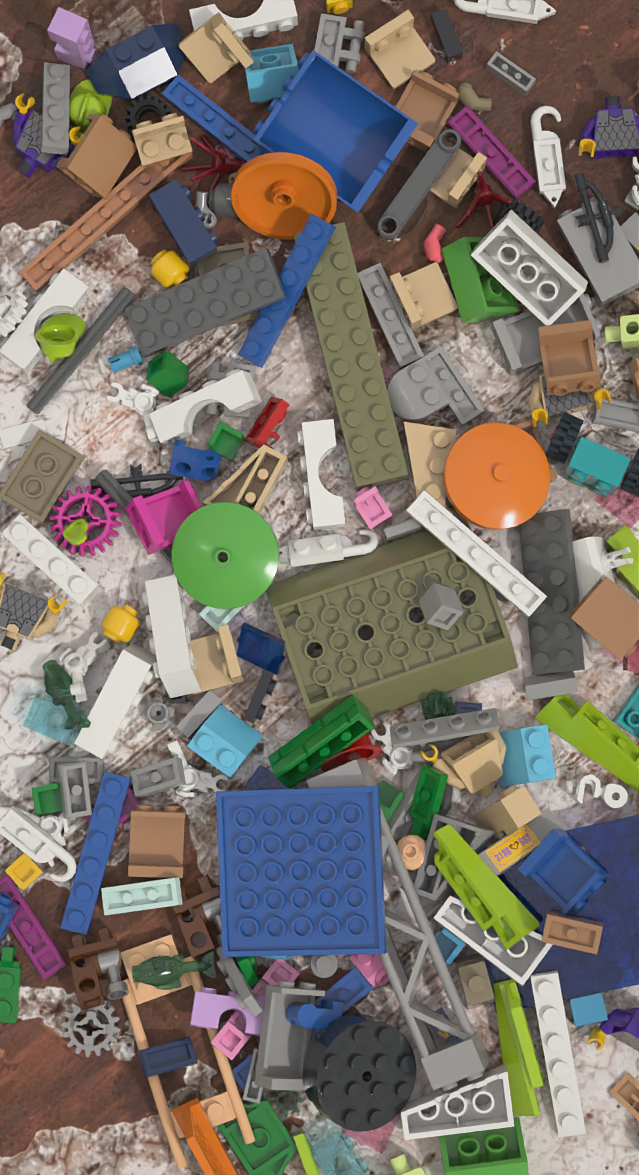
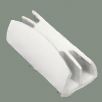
(590, 565)

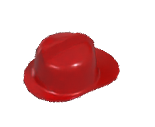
(359, 749)

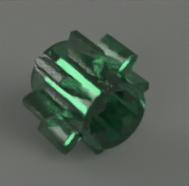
(438, 706)
(280, 1103)

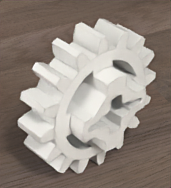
(11, 309)

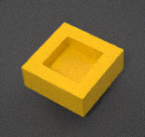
(338, 6)
(24, 871)

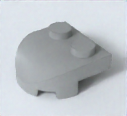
(416, 392)

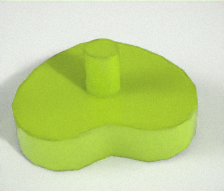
(76, 532)

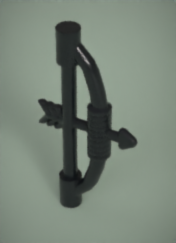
(605, 213)
(136, 478)

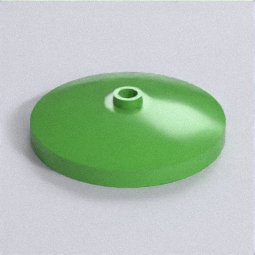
(246, 541)

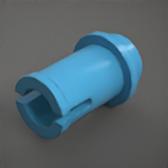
(125, 359)

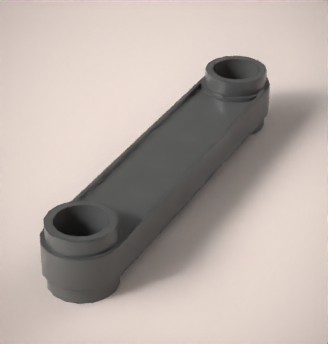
(419, 184)

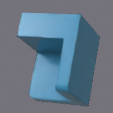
(448, 945)
(588, 1009)

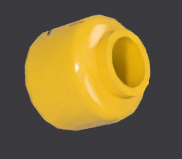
(169, 269)
(120, 623)

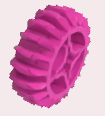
(86, 508)

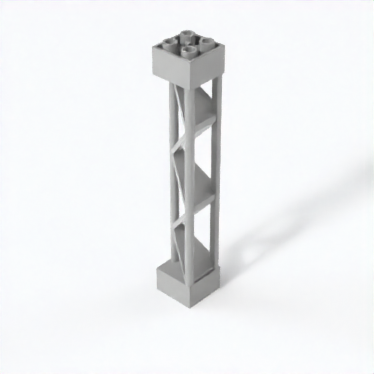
(458, 1058)

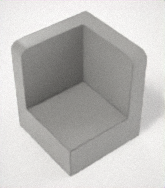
(440, 606)

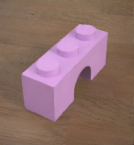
(73, 39)
(209, 1007)

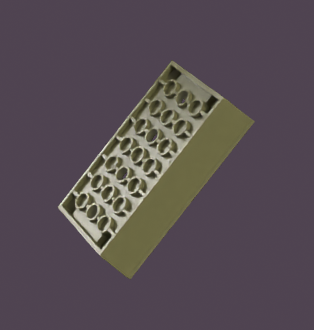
(403, 657)

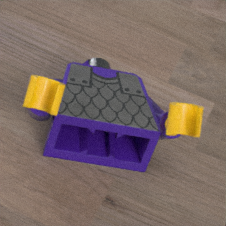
(611, 132)
(27, 140)
(622, 1025)

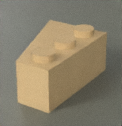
(427, 454)
(253, 480)
(508, 813)

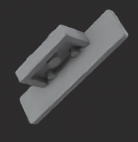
(444, 731)

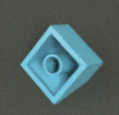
(270, 72)
(225, 741)
(527, 756)

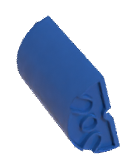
(337, 126)

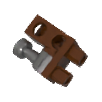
(196, 913)
(94, 960)

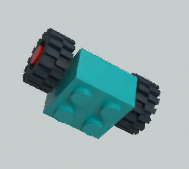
(592, 462)

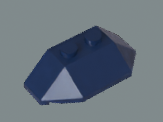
(138, 63)

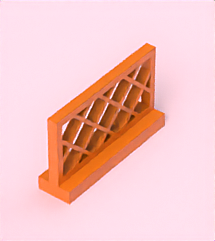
(203, 1139)

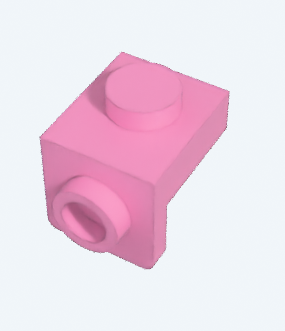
(371, 507)
(371, 968)

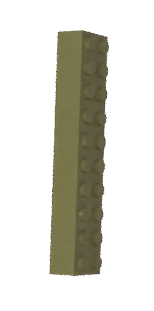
(354, 367)

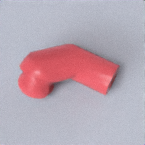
(432, 245)

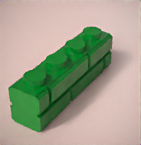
(321, 741)

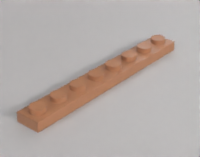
(98, 221)

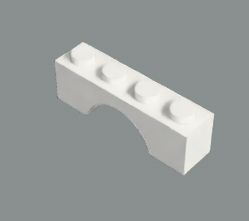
(270, 16)
(63, 295)
(176, 418)
(326, 508)
(51, 561)

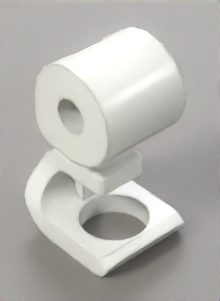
(611, 794)

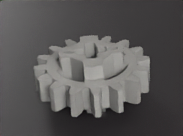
(90, 1039)

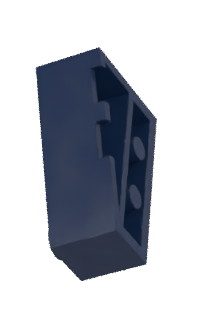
(184, 222)

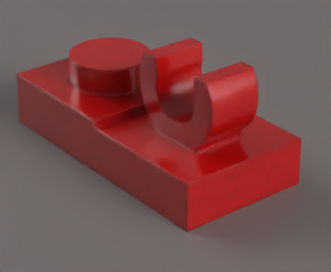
(271, 415)

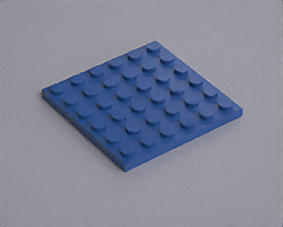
(301, 871)

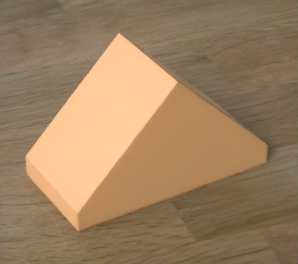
(627, 1093)

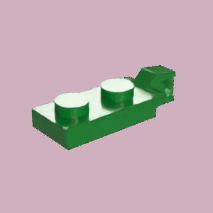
(427, 799)
(9, 985)

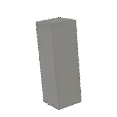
(510, 74)
(550, 685)
(199, 714)
(252, 1092)

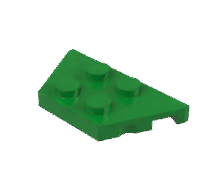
(273, 1141)

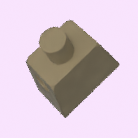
(474, 981)

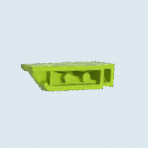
(630, 572)
(593, 736)
(481, 889)
(517, 1050)

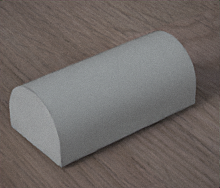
(74, 789)

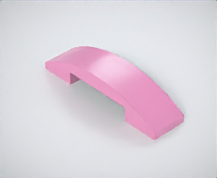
(232, 1036)

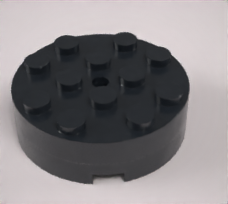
(359, 1072)

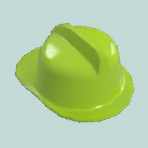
(86, 101)
(60, 335)

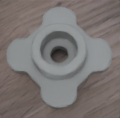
(158, 705)

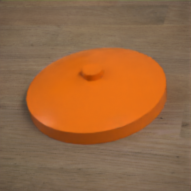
(280, 192)
(496, 476)

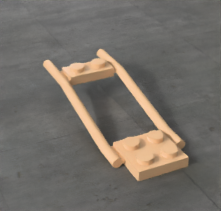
(219, 1107)

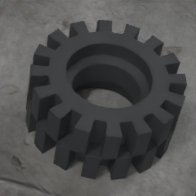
(145, 105)
(530, 217)

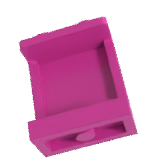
(161, 515)

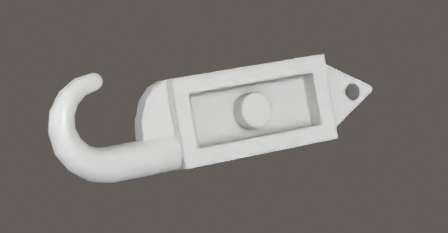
(517, 10)
(547, 157)
(325, 549)
(34, 841)

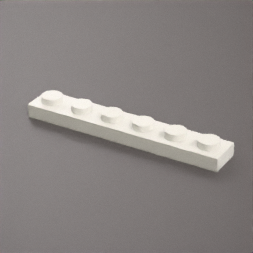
(476, 554)
(558, 1053)

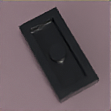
(265, 687)

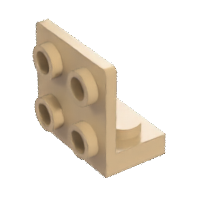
(215, 48)
(398, 50)
(162, 140)
(458, 176)
(423, 295)
(216, 660)

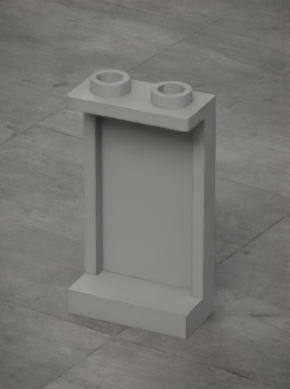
(607, 279)
(519, 334)
(281, 1043)

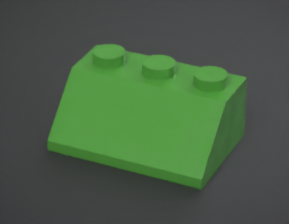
(476, 290)
(485, 1152)

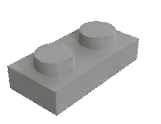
(158, 777)

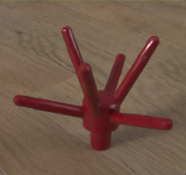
(220, 162)
(483, 197)

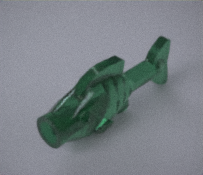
(57, 685)
(165, 971)

